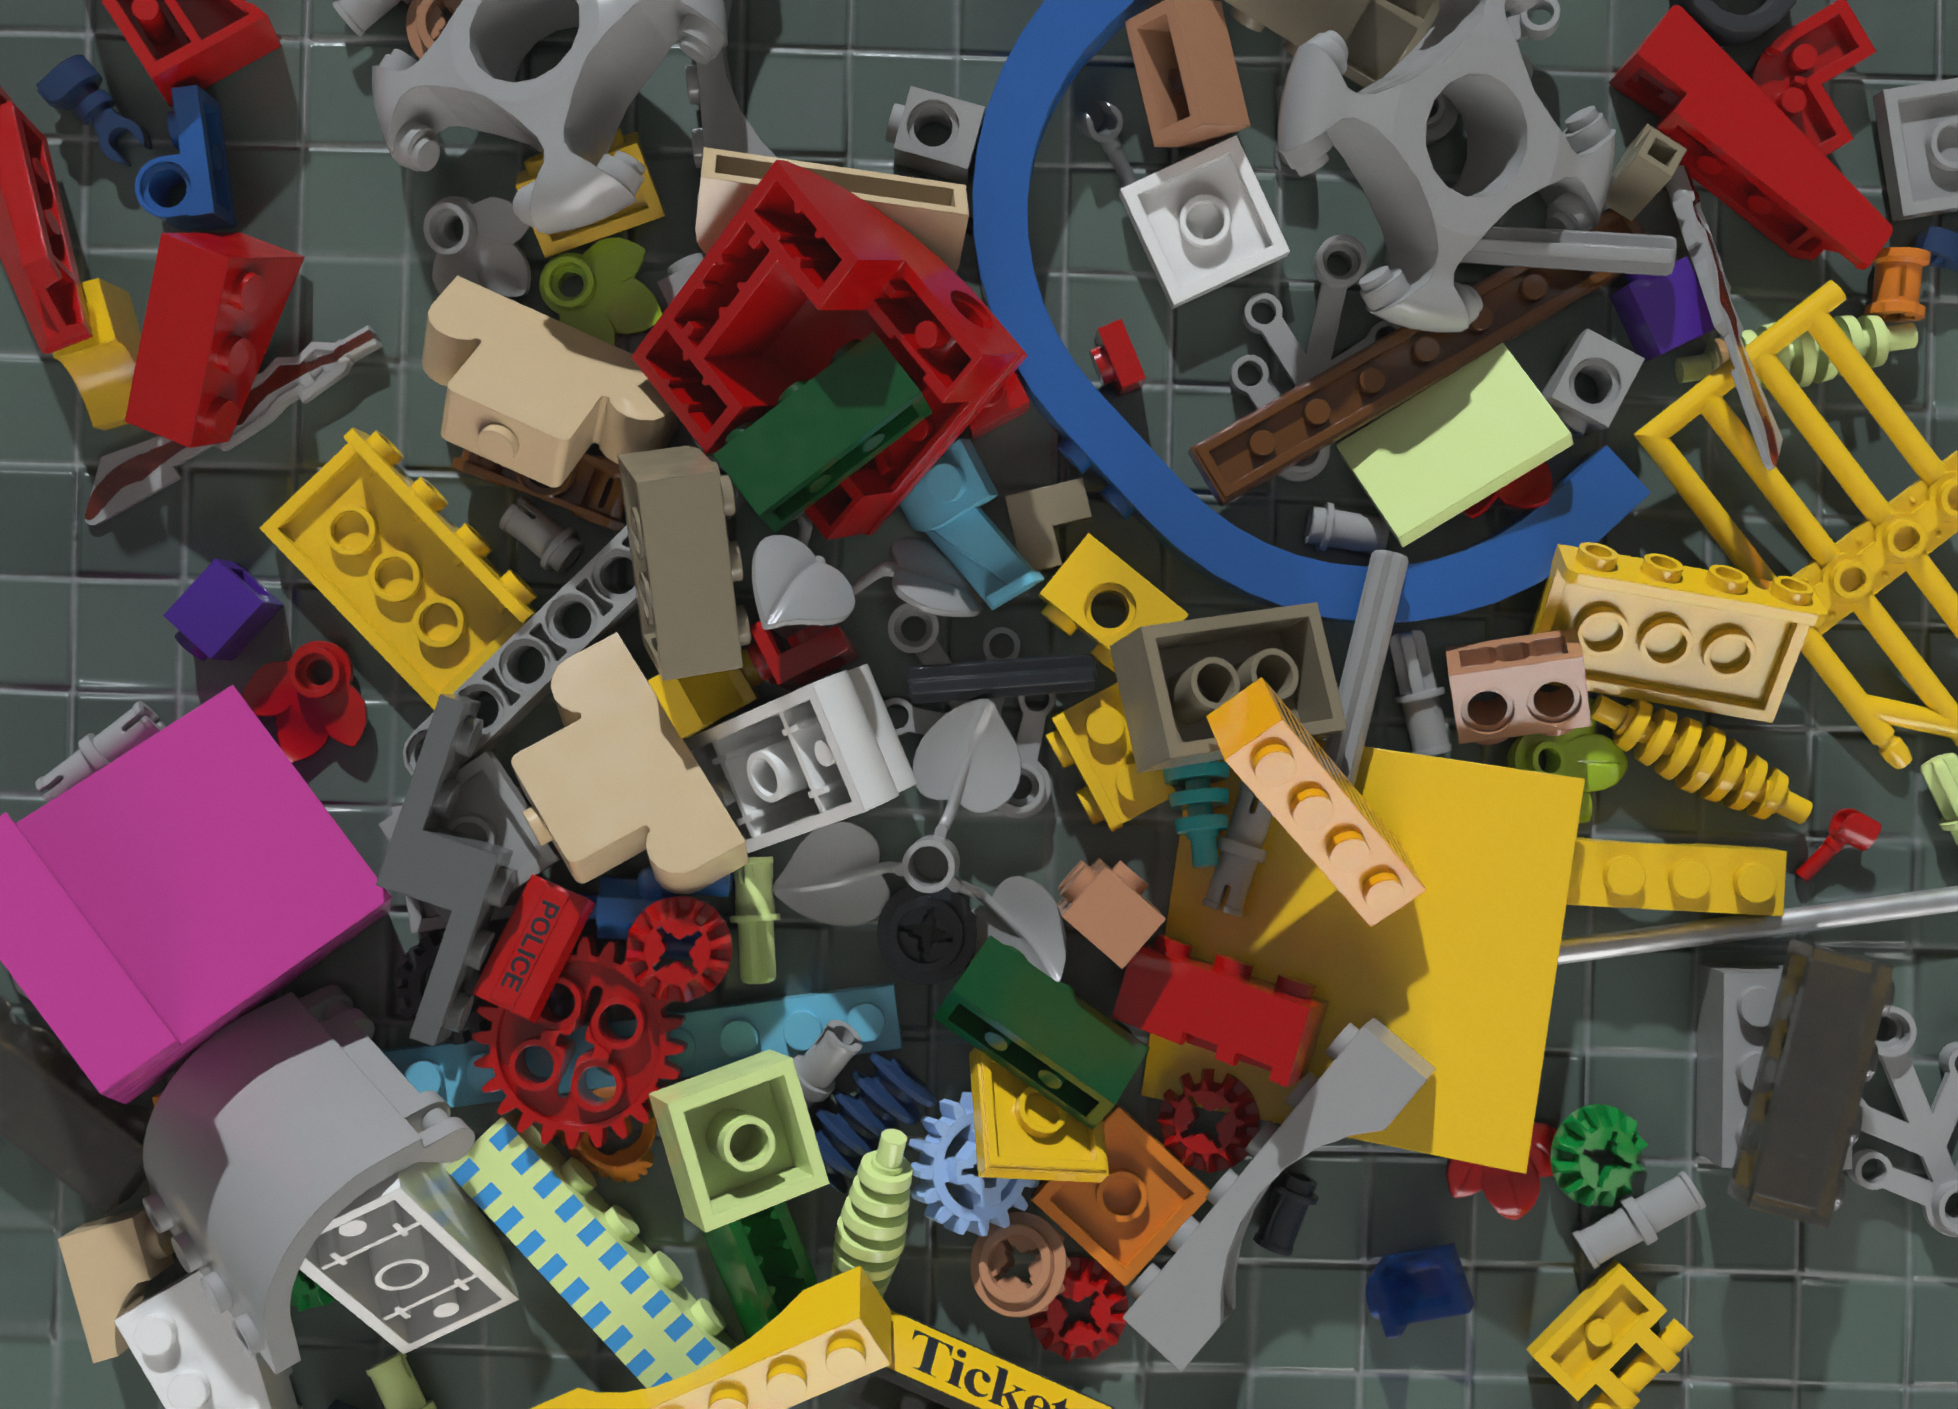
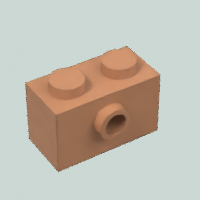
(1187, 73)
(1109, 908)

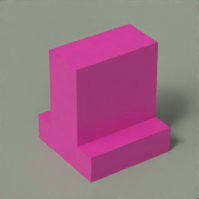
(175, 894)

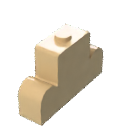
(925, 208)
(536, 387)
(623, 780)

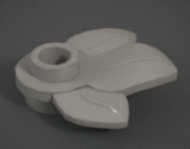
(487, 248)

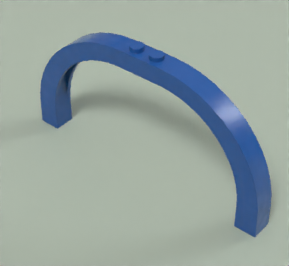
(1137, 481)

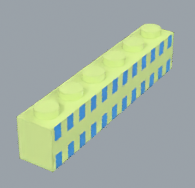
(591, 1253)

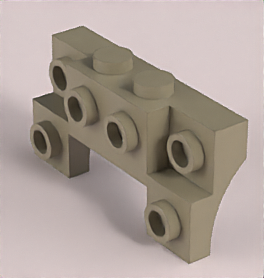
(1374, 30)

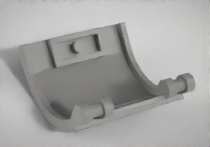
(271, 1142)

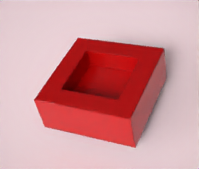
(1116, 359)

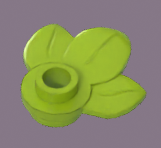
(610, 297)
(1573, 755)

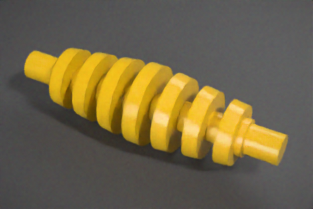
(1701, 759)

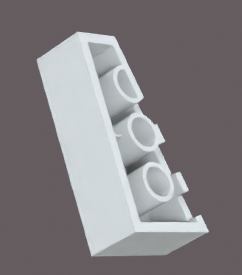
(196, 1355)

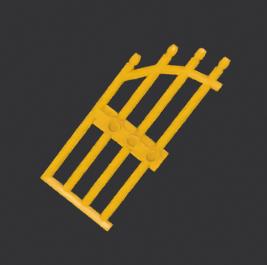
(1866, 559)

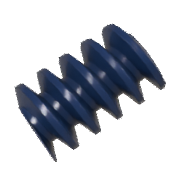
(867, 1114)

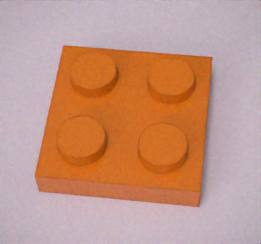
(1134, 1207)

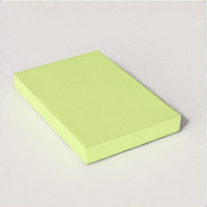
(1454, 444)

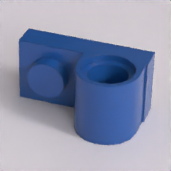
(202, 163)

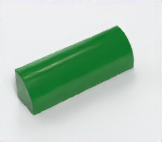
(761, 1265)

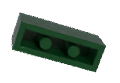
(822, 431)
(1042, 1032)

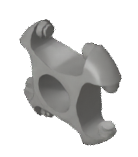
(562, 113)
(1382, 137)

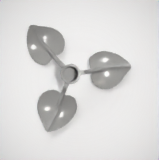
(802, 591)
(962, 760)

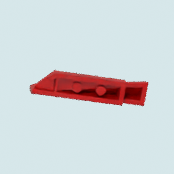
(1747, 147)
(36, 235)

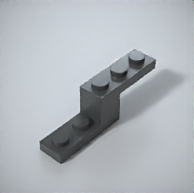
(447, 868)

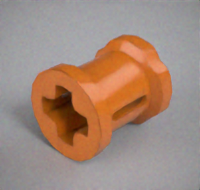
(1898, 284)

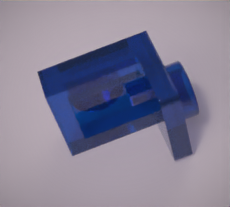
(1418, 1288)

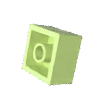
(739, 1139)

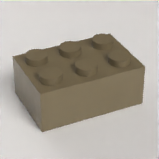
(684, 561)
(1189, 668)

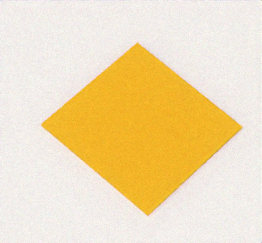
(1450, 973)

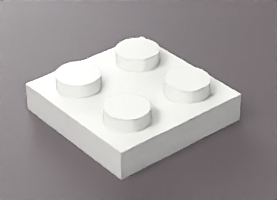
(1204, 222)

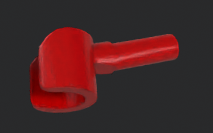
(1845, 827)

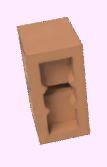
(1516, 671)

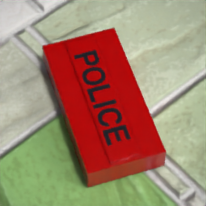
(533, 948)

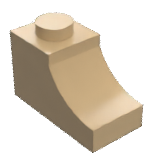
(109, 1272)

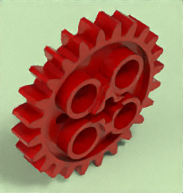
(634, 1060)

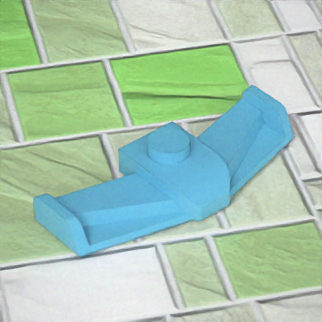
(949, 512)

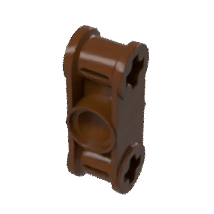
(582, 492)

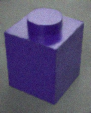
(1662, 310)
(221, 611)

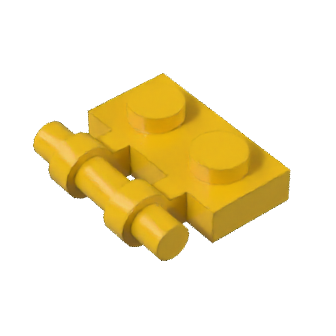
(1599, 1330)

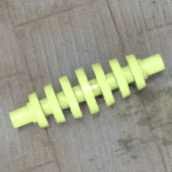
(1804, 356)
(875, 1213)

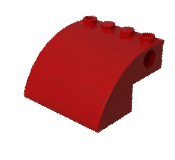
(791, 287)

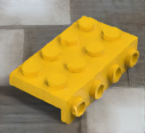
(400, 566)
(1679, 629)

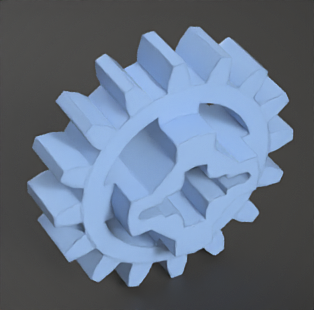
(943, 1156)

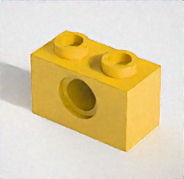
(1098, 570)

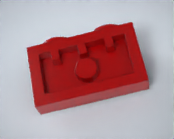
(812, 654)

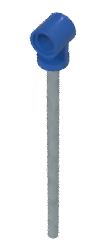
(1758, 926)

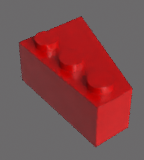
(193, 39)
(207, 332)
(1222, 1008)

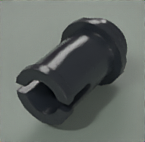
(1286, 1211)

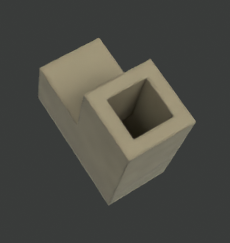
(1643, 171)
(1037, 513)

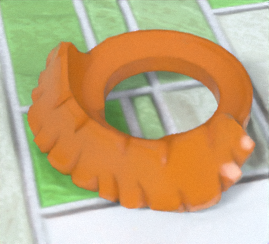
(623, 1164)

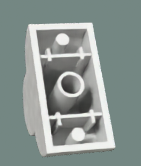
(805, 759)
(413, 1258)

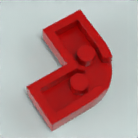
(1804, 60)

